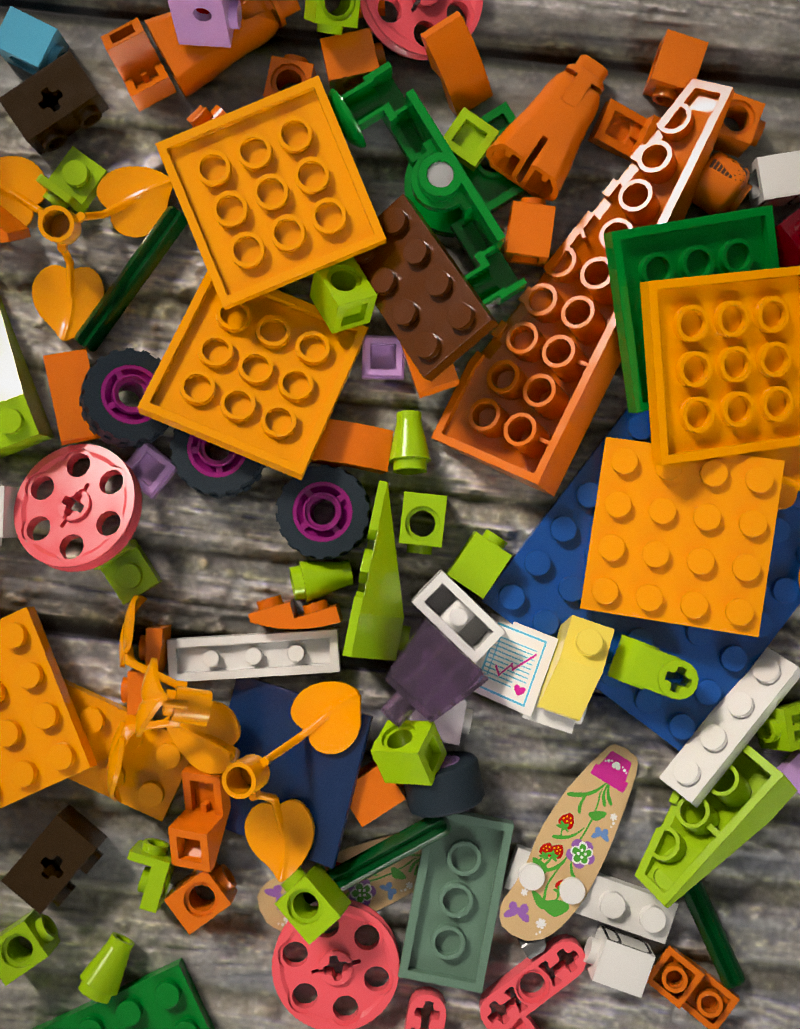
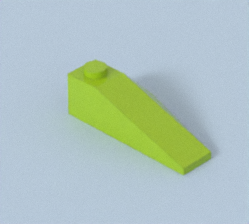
(21, 411)
(377, 608)
(701, 838)

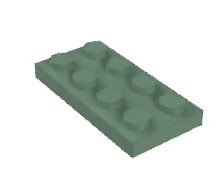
(457, 903)

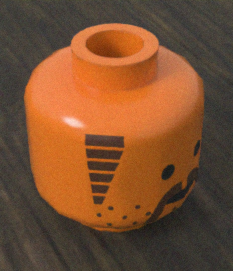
(721, 185)

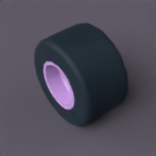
(454, 790)

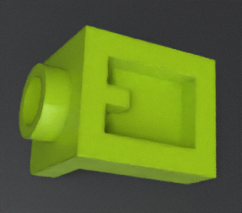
(73, 181)
(130, 572)
(782, 728)
(156, 878)

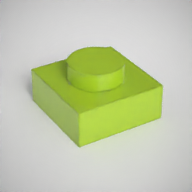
(470, 138)

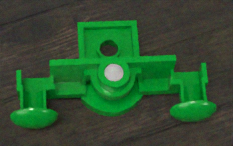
(442, 189)

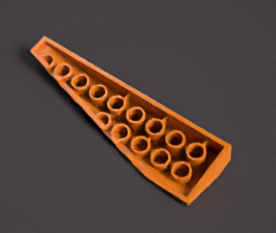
(553, 359)

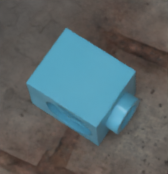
(29, 41)

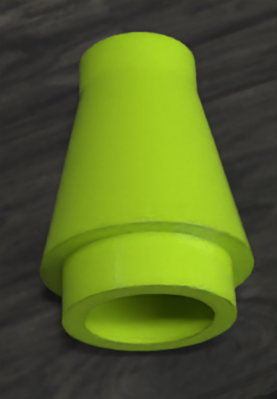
(409, 445)
(319, 578)
(106, 970)

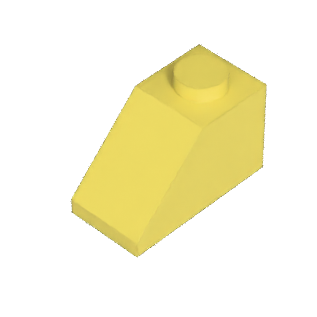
(575, 667)

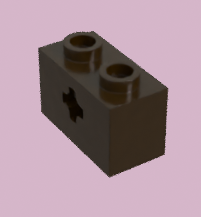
(33, 102)
(36, 874)

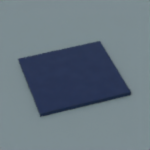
(301, 773)

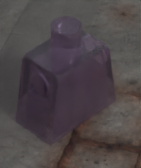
(430, 676)

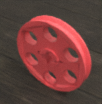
(400, 34)
(71, 524)
(332, 985)

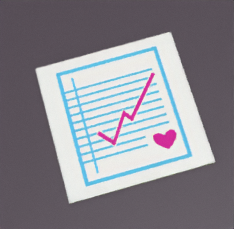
(516, 666)

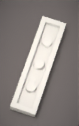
(254, 655)
(730, 727)
(607, 901)

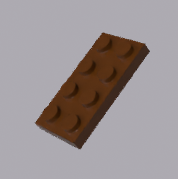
(423, 291)

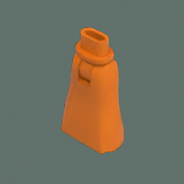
(199, 65)
(546, 136)

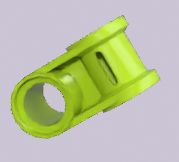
(647, 667)

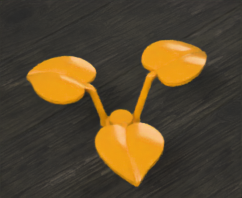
(133, 200)
(181, 705)
(274, 830)

